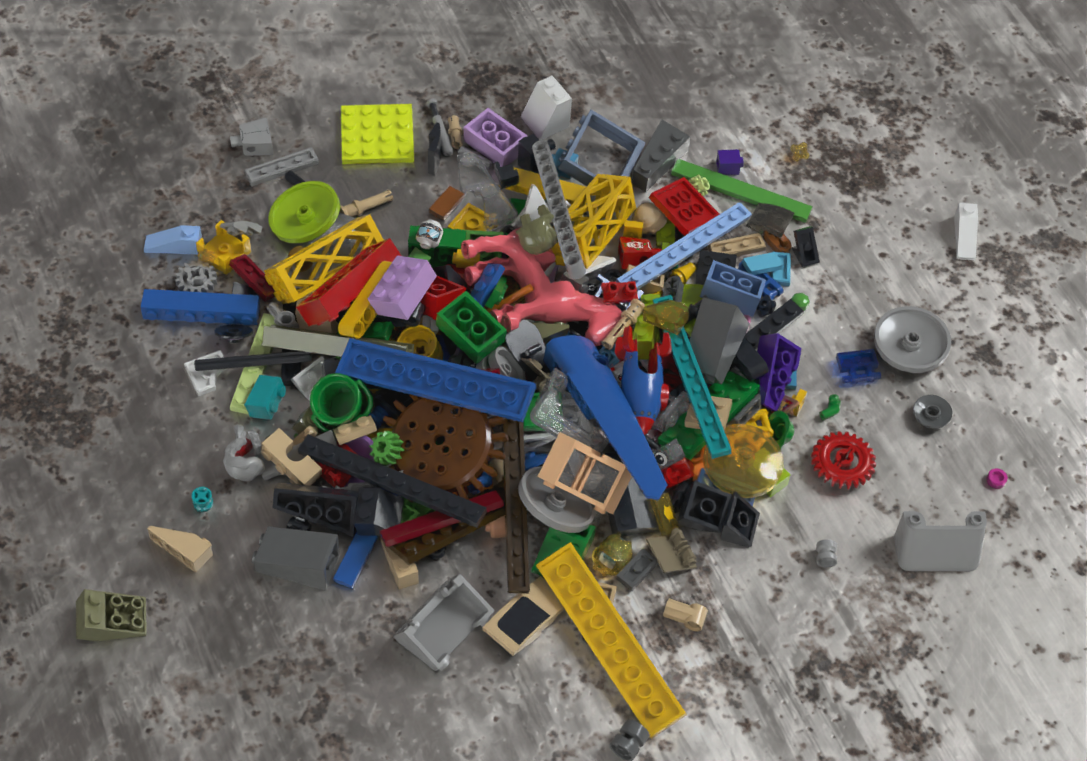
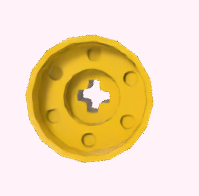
(424, 341)

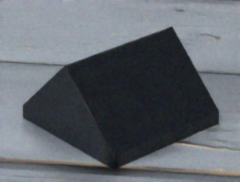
(740, 522)

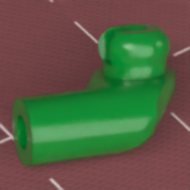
(833, 407)

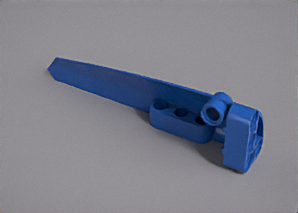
(601, 398)

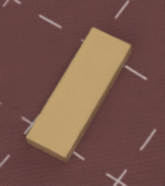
(739, 245)

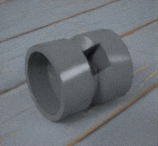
(628, 741)

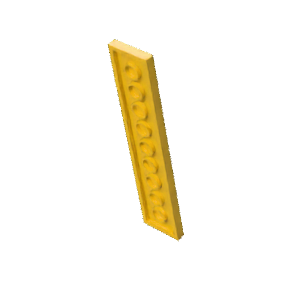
(611, 640)

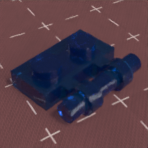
(858, 361)

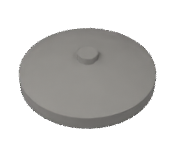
(912, 339)
(554, 506)

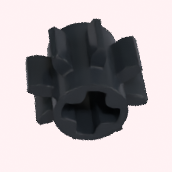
(299, 523)

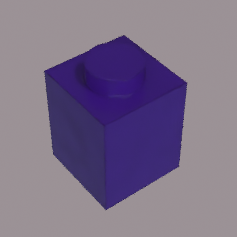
(729, 162)

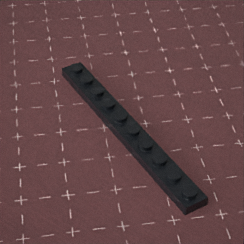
(772, 324)
(393, 481)

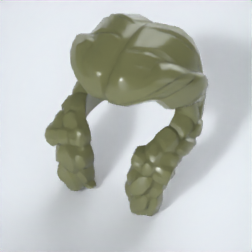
(537, 235)

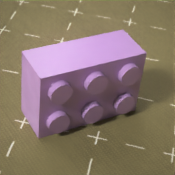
(493, 137)
(402, 287)

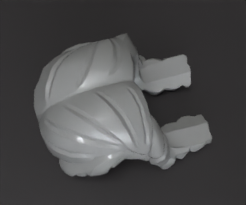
(248, 466)

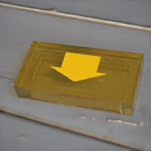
(665, 514)

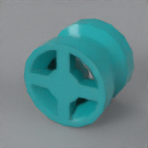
(205, 494)

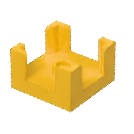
(225, 248)

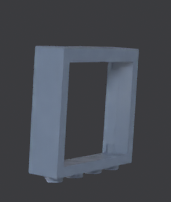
(607, 129)

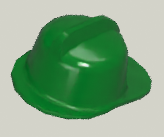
(782, 428)

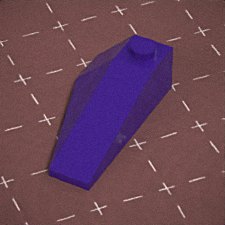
(782, 359)

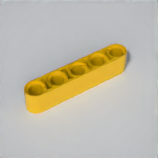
(526, 178)
(361, 311)

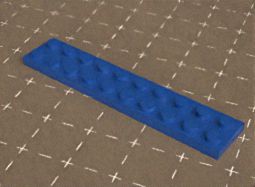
(437, 380)

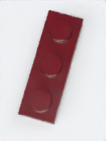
(252, 276)

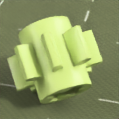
(700, 184)

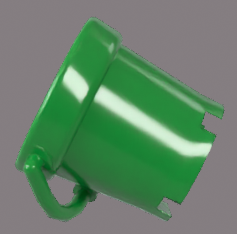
(339, 401)

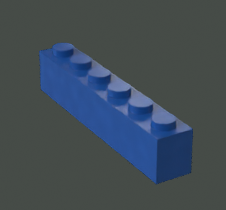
(200, 307)

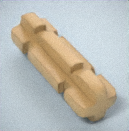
(300, 438)

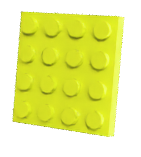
(377, 134)

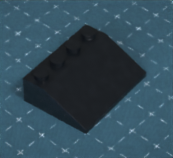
(634, 510)

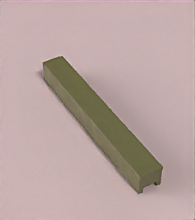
(319, 341)

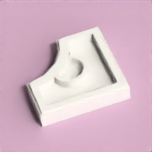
(203, 381)

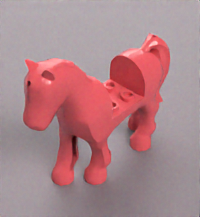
(548, 300)

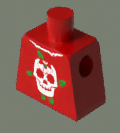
(634, 251)

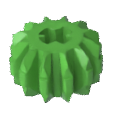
(386, 448)

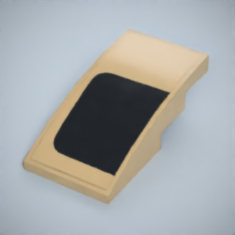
(524, 617)

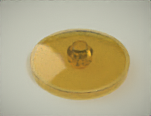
(752, 465)

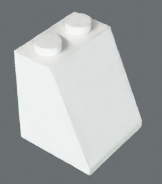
(547, 109)

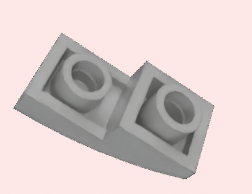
(244, 227)

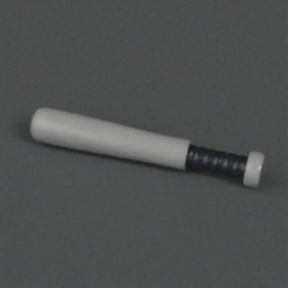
(445, 142)

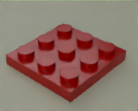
(683, 205)

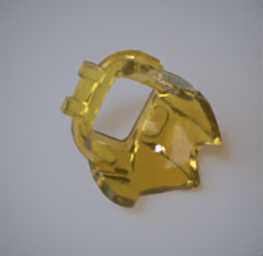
(616, 549)

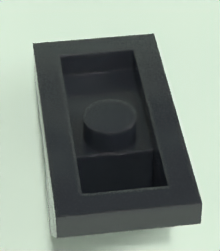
(806, 246)

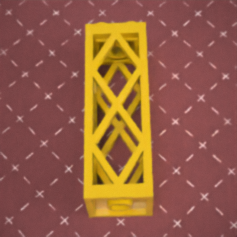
(612, 195)
(284, 286)

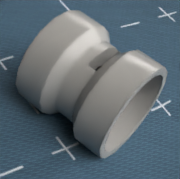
(826, 551)

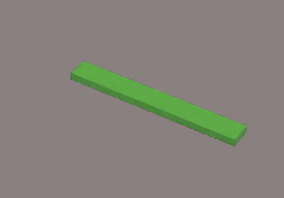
(741, 190)

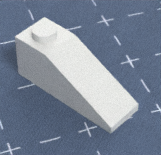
(966, 231)

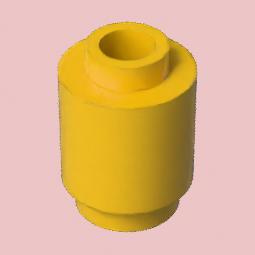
(461, 262)

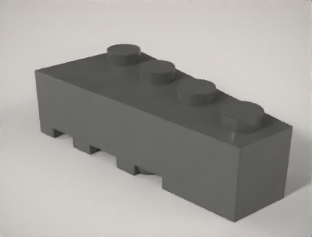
(660, 155)

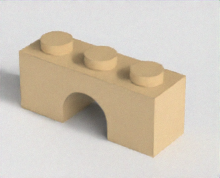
(300, 472)

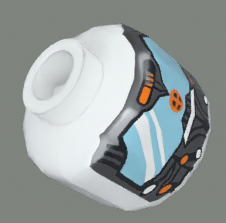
(429, 234)

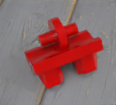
(619, 292)
(678, 472)

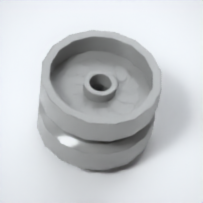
(502, 359)

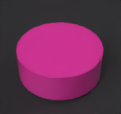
(996, 478)

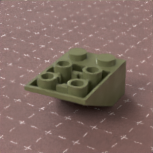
(109, 616)

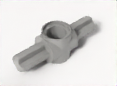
(282, 318)

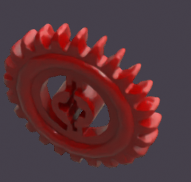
(840, 470)

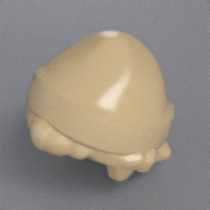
(651, 217)

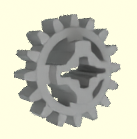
(196, 277)

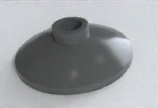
(932, 405)

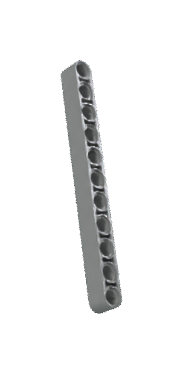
(558, 207)

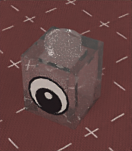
(668, 454)

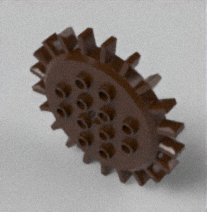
(458, 469)

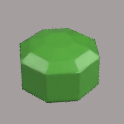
(801, 300)

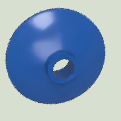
(533, 460)

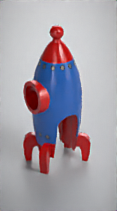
(643, 390)

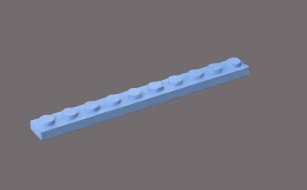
(686, 246)

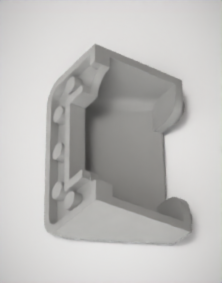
(939, 547)
(444, 622)

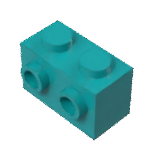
(265, 397)

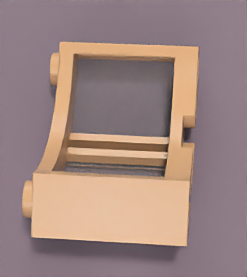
(584, 475)

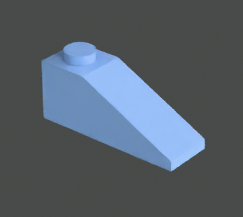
(174, 240)

